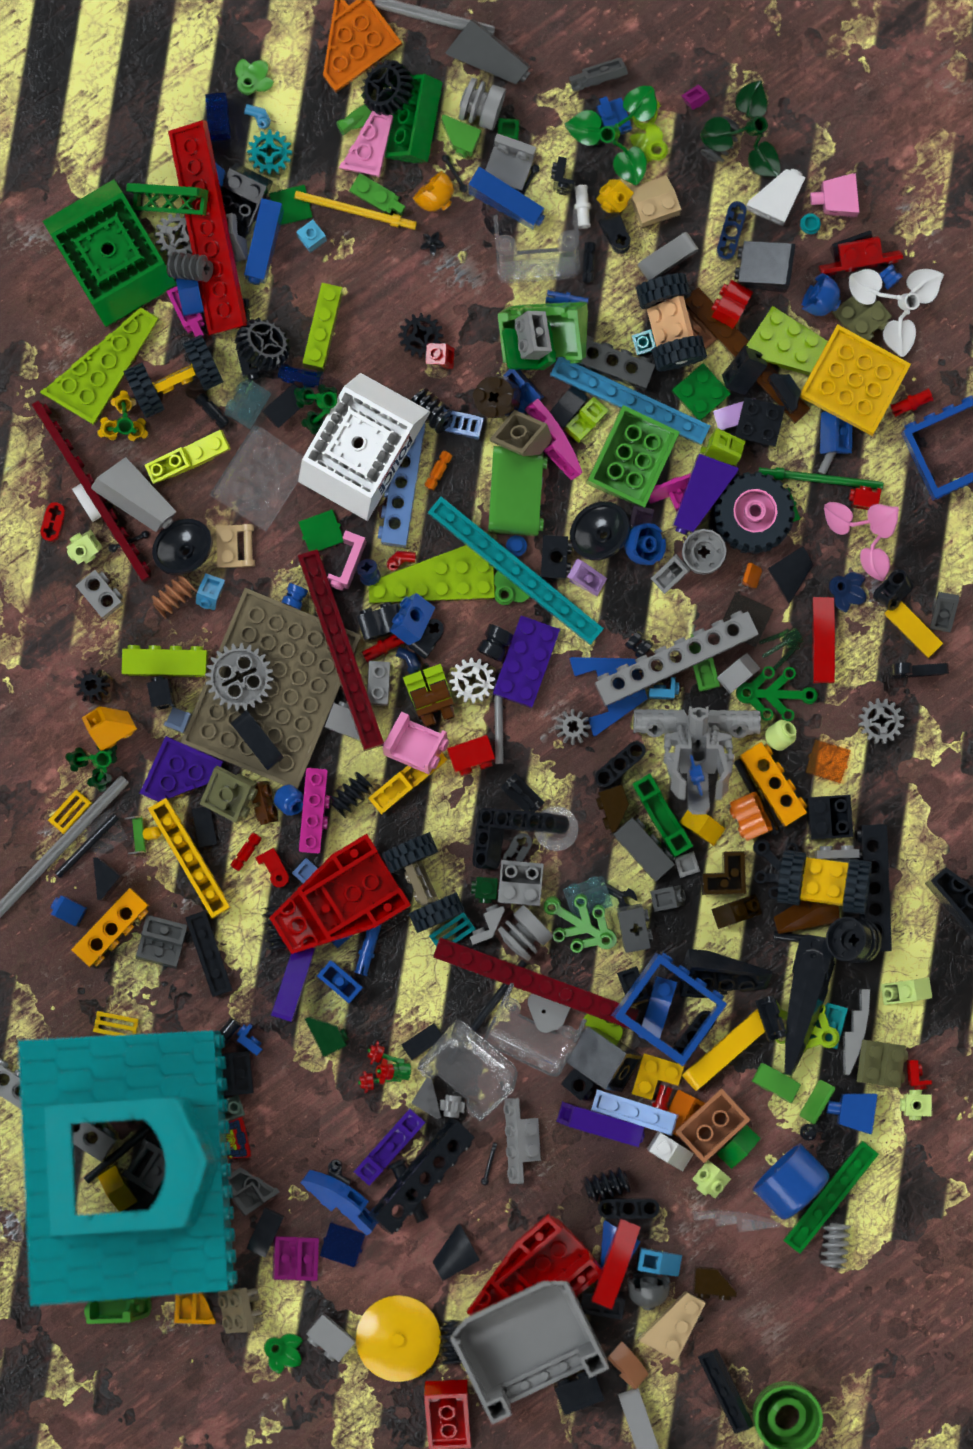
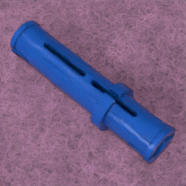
(367, 950)

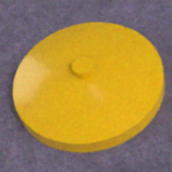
(398, 1338)

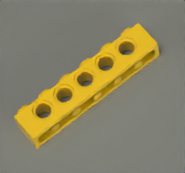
(189, 858)

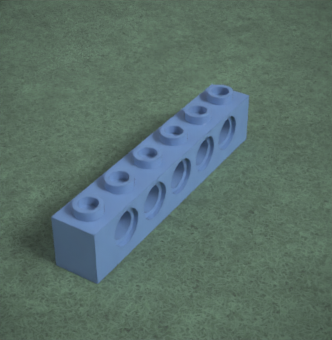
(399, 536)

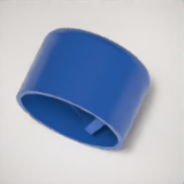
(791, 1182)

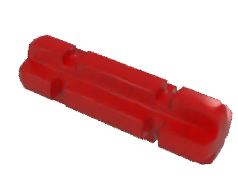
(246, 851)

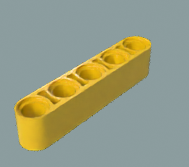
(724, 1051)

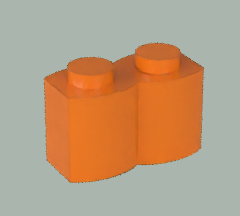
(750, 816)

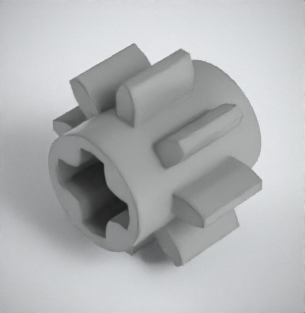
(452, 1106)

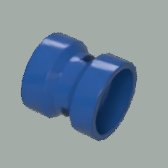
(294, 596)

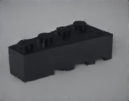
(955, 896)

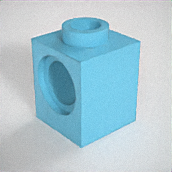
(311, 236)

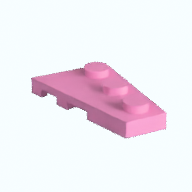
(369, 149)

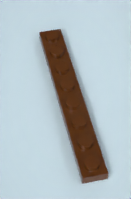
(733, 342)

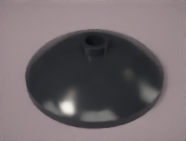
(595, 523)
(179, 539)

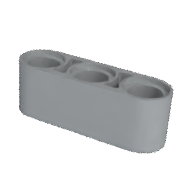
(668, 256)

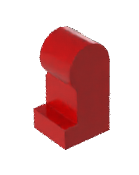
(278, 873)

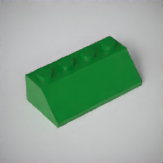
(414, 126)

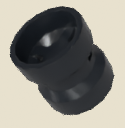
(642, 648)

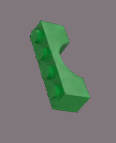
(661, 815)

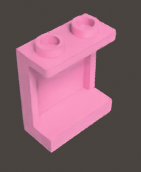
(358, 544)
(415, 744)

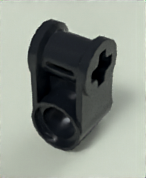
(614, 229)
(893, 589)
(428, 641)

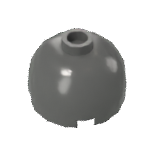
(648, 1289)

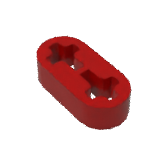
(47, 520)

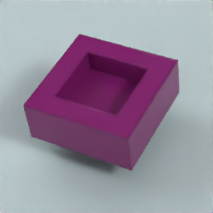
(695, 97)

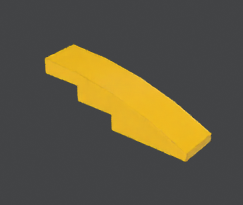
(400, 785)

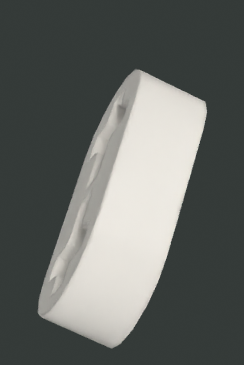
(86, 502)

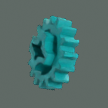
(261, 152)

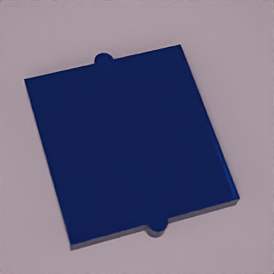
(342, 1244)

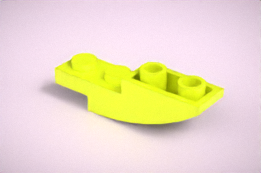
(188, 457)

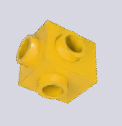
(614, 196)

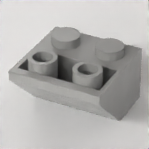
(520, 883)

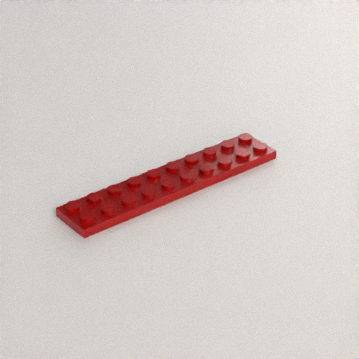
(209, 232)

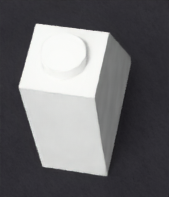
(777, 197)
(670, 1151)

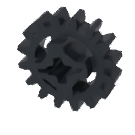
(411, 338)

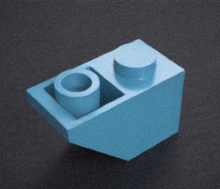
(659, 1262)

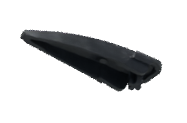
(809, 989)

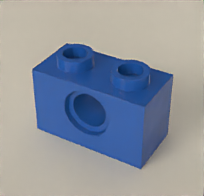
(412, 618)
(340, 981)

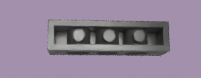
(618, 372)

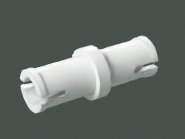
(582, 206)

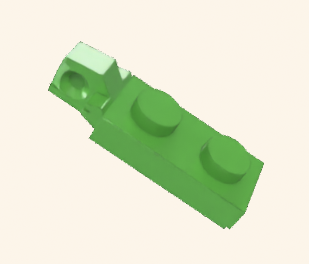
(376, 195)
(705, 671)

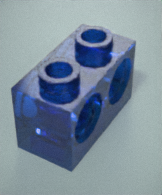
(218, 116)

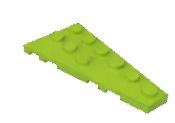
(787, 343)
(97, 374)
(448, 576)

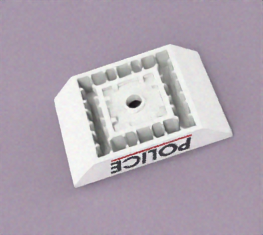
(361, 475)

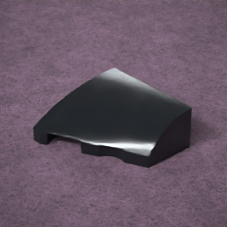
(791, 572)
(455, 1254)

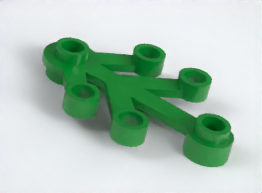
(772, 694)

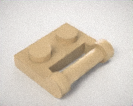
(228, 546)

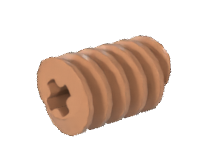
(173, 595)

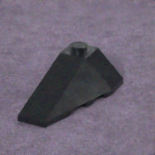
(722, 974)

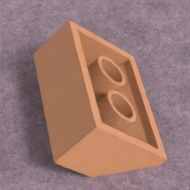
(712, 1125)

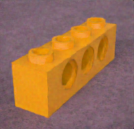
(785, 814)
(84, 948)

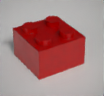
(471, 755)

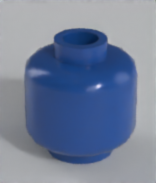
(289, 800)

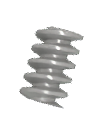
(835, 1245)

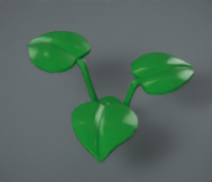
(586, 126)

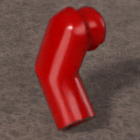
(399, 558)

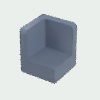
(178, 720)

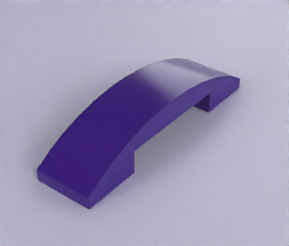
(389, 1147)

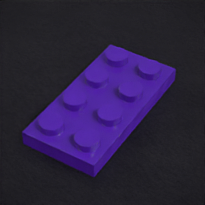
(526, 661)

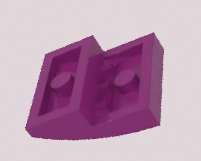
(295, 1258)

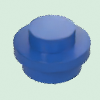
(516, 545)

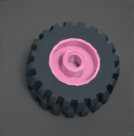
(754, 513)

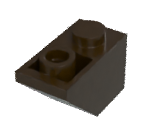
(614, 805)
(736, 911)
(710, 1282)

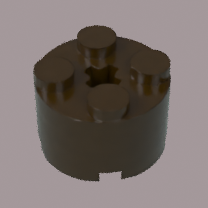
(486, 396)

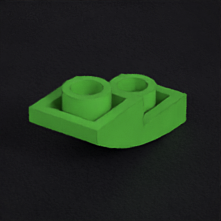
(776, 1082)

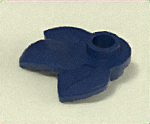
(851, 591)

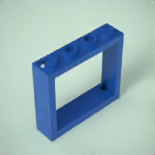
(921, 465)
(683, 973)

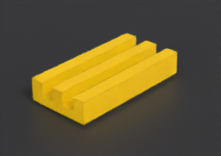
(81, 798)
(97, 1021)

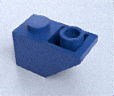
(68, 910)

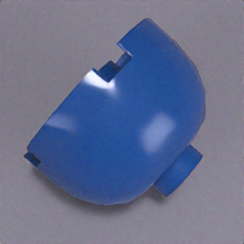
(822, 297)
(645, 544)

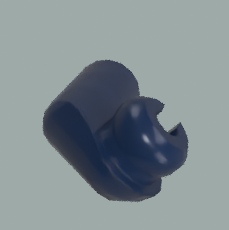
(411, 659)

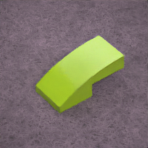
(586, 420)

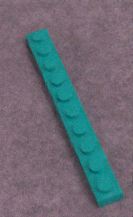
(515, 570)

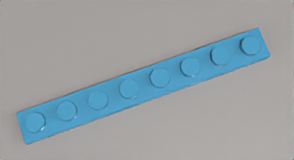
(621, 395)

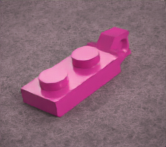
(191, 322)

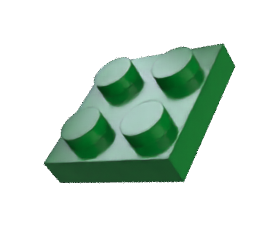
(701, 392)

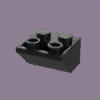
(829, 817)

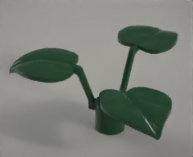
(717, 133)

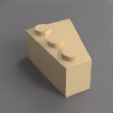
(674, 1326)

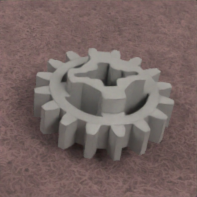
(169, 232)
(879, 711)

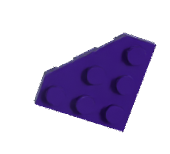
(177, 771)

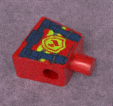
(238, 1139)

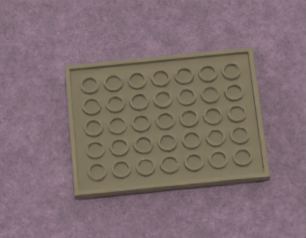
(300, 692)

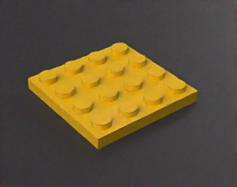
(854, 380)

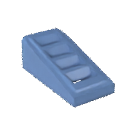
(478, 427)

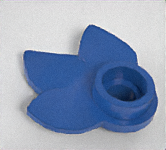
(696, 775)

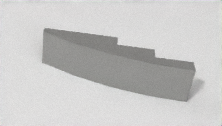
(853, 1040)

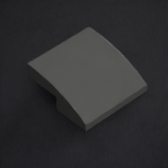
(161, 941)

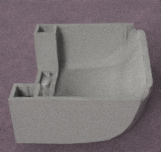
(526, 1345)

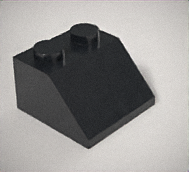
(578, 1392)

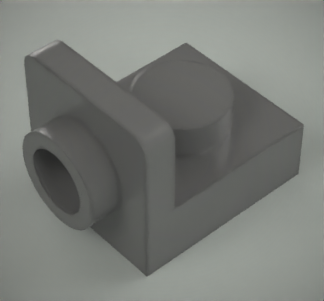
(668, 898)

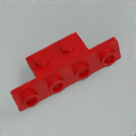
(859, 254)

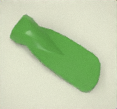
(354, 120)

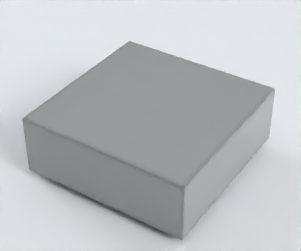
(686, 864)

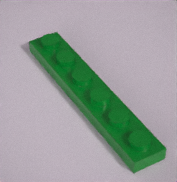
(830, 1197)

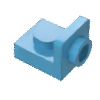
(209, 591)
(661, 692)

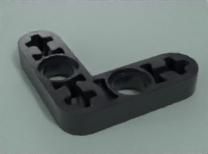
(907, 670)

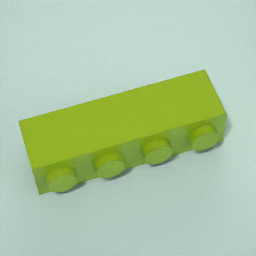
(322, 327)
(164, 661)

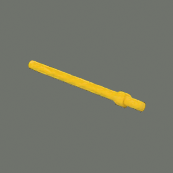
(394, 220)

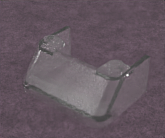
(537, 263)
(521, 1039)

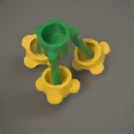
(124, 424)

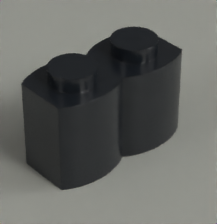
(377, 622)

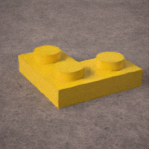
(652, 1070)

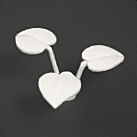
(924, 288)

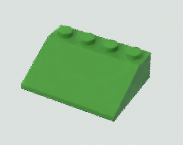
(632, 457)

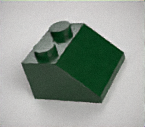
(327, 1035)

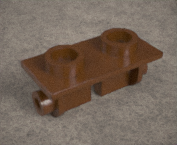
(267, 811)

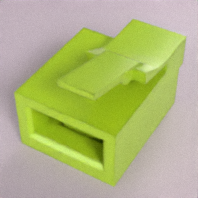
(724, 447)

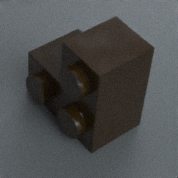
(732, 878)

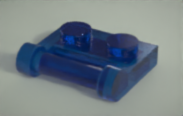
(307, 377)

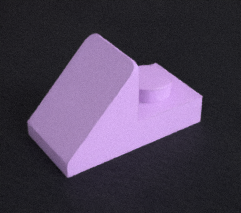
(586, 577)

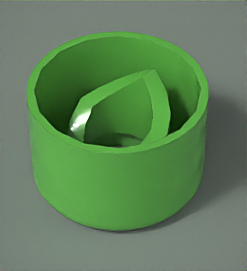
(769, 1402)

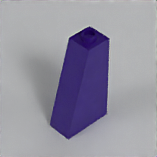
(702, 490)
(293, 985)
(600, 1124)

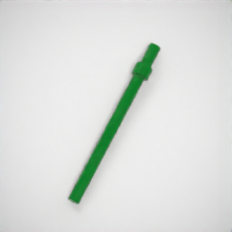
(779, 473)

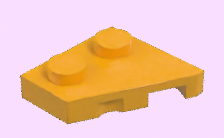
(192, 1309)

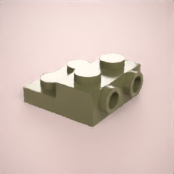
(862, 318)
(229, 794)
(882, 1063)

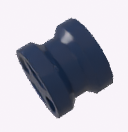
(368, 572)

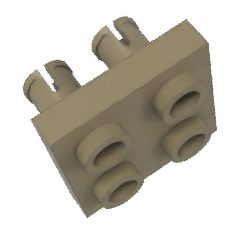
(237, 1310)

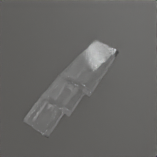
(743, 1220)

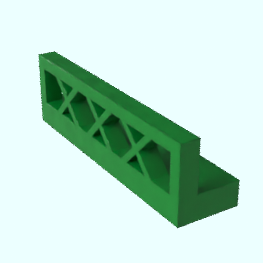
(166, 191)

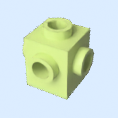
(83, 547)
(924, 1105)
(711, 1179)

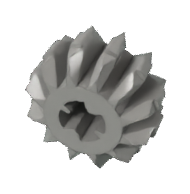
(565, 729)

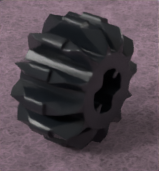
(93, 692)

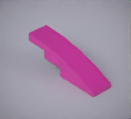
(559, 449)

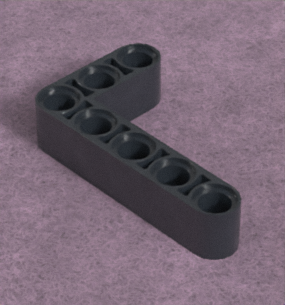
(493, 822)

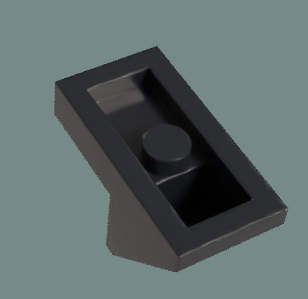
(627, 979)

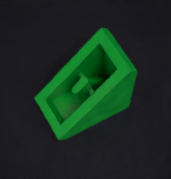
(738, 1146)

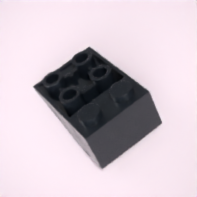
(243, 194)

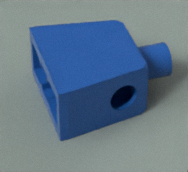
(855, 1111)

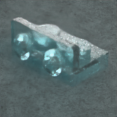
(247, 403)
(595, 891)

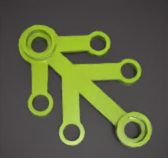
(820, 1033)

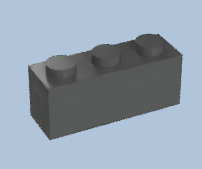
(644, 849)

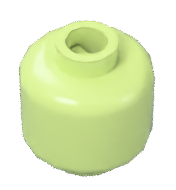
(780, 735)

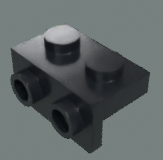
(561, 185)

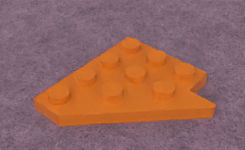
(356, 42)

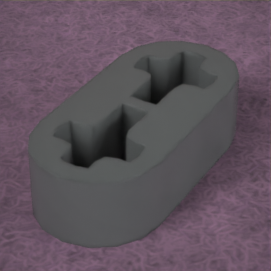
(513, 846)

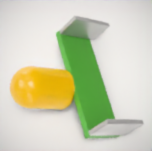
(142, 834)

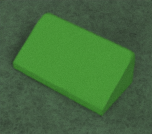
(817, 1101)

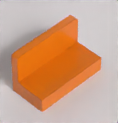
(684, 1106)

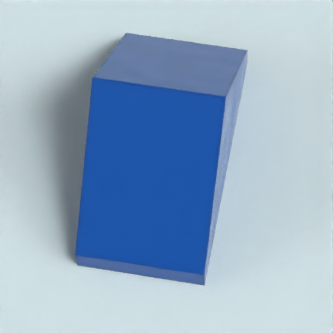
(189, 296)

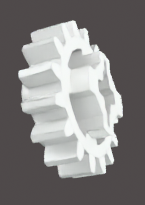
(485, 685)

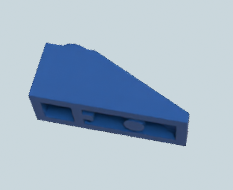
(658, 1006)

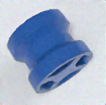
(890, 277)

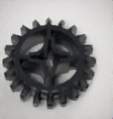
(383, 76)
(262, 344)

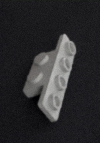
(522, 1140)

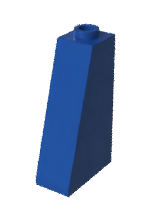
(505, 199)
(263, 241)

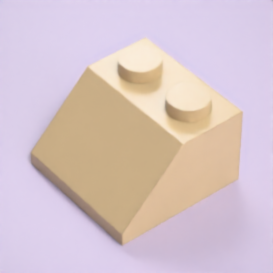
(655, 201)

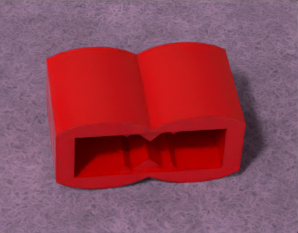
(731, 304)

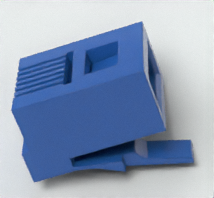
(613, 113)

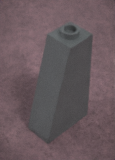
(485, 51)

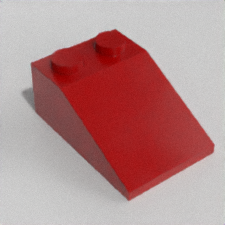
(447, 1414)

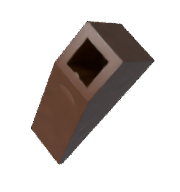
(806, 915)

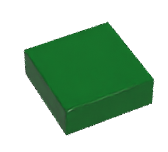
(509, 128)

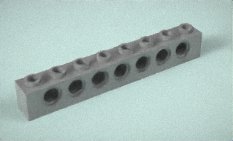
(746, 631)
(105, 1137)

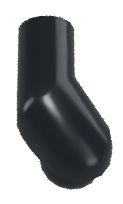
(335, 1171)

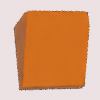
(751, 575)

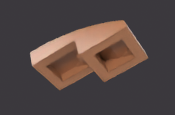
(628, 1364)

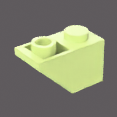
(906, 991)

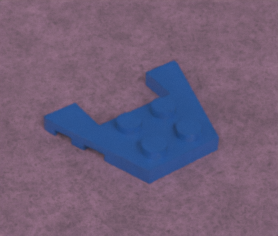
(617, 710)

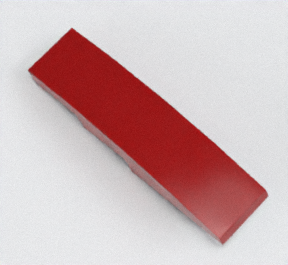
(823, 640)
(616, 1263)

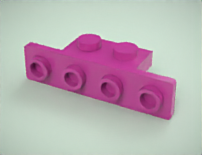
(672, 489)
(314, 810)

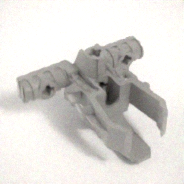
(703, 737)

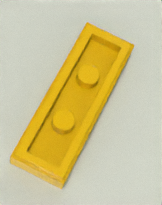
(914, 629)

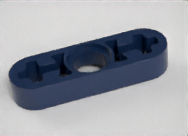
(732, 247)

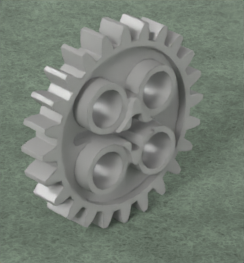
(230, 659)

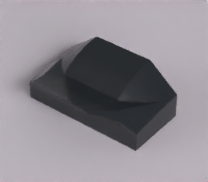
(786, 390)

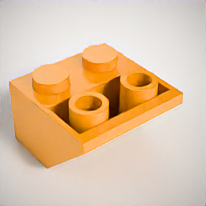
(108, 726)

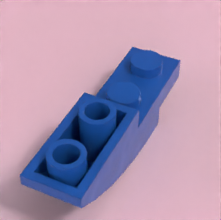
(335, 1193)

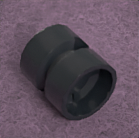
(496, 640)

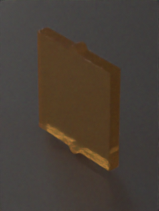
(827, 761)

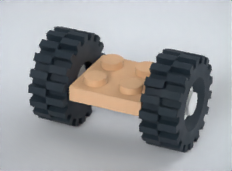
(670, 322)

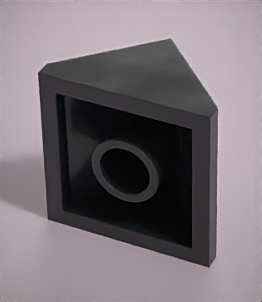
(105, 878)

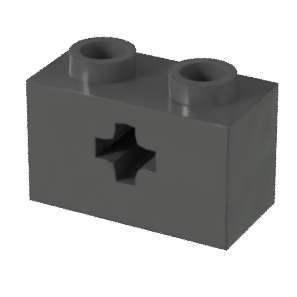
(633, 940)

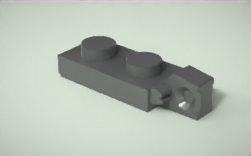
(598, 73)

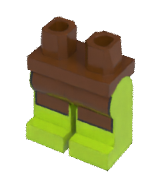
(430, 701)

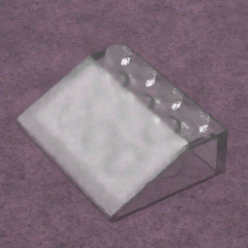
(259, 478)

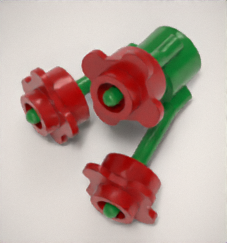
(385, 1071)

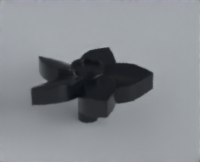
(432, 243)

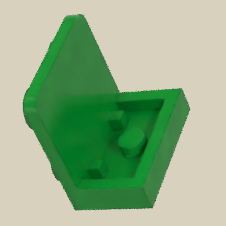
(513, 354)

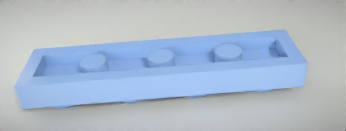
(634, 1112)

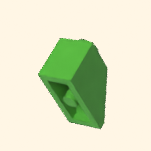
(461, 136)

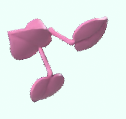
(882, 521)

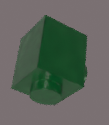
(484, 889)

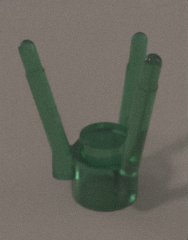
(790, 639)

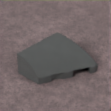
(249, 1191)

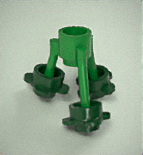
(325, 399)
(100, 761)

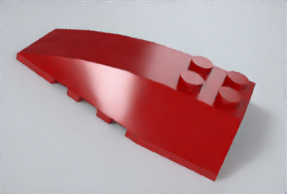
(340, 899)
(541, 1254)

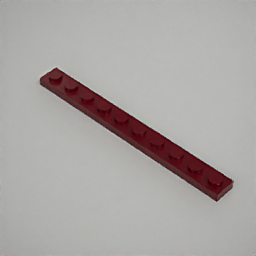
(87, 481)
(340, 650)
(529, 981)

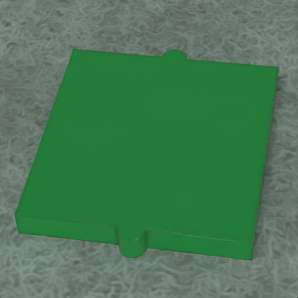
(294, 209)
(321, 531)

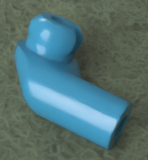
(260, 115)

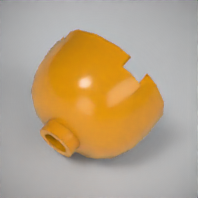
(435, 193)

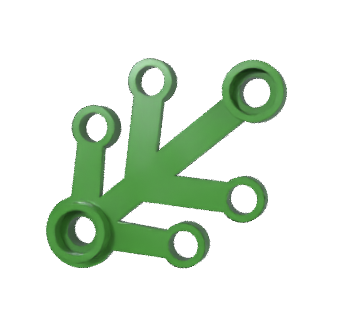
(582, 924)

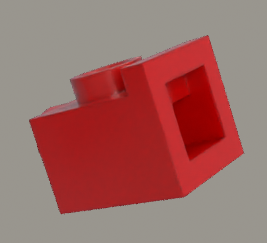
(864, 497)

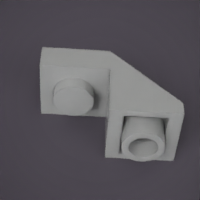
(238, 243)
(492, 918)

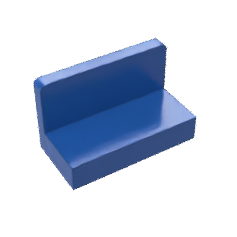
(835, 435)

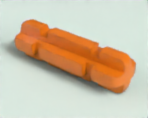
(438, 470)

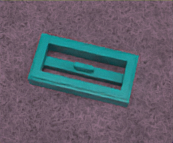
(466, 922)

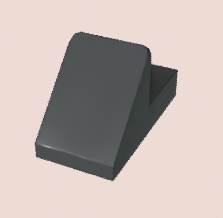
(944, 611)

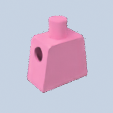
(838, 196)

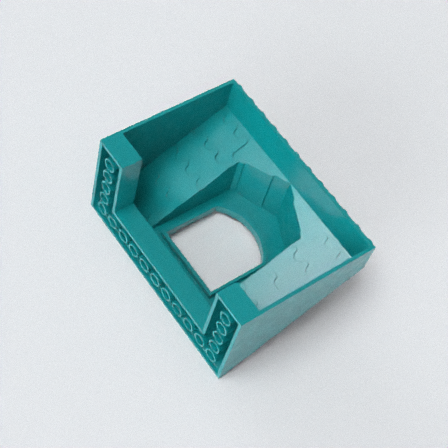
(187, 1232)

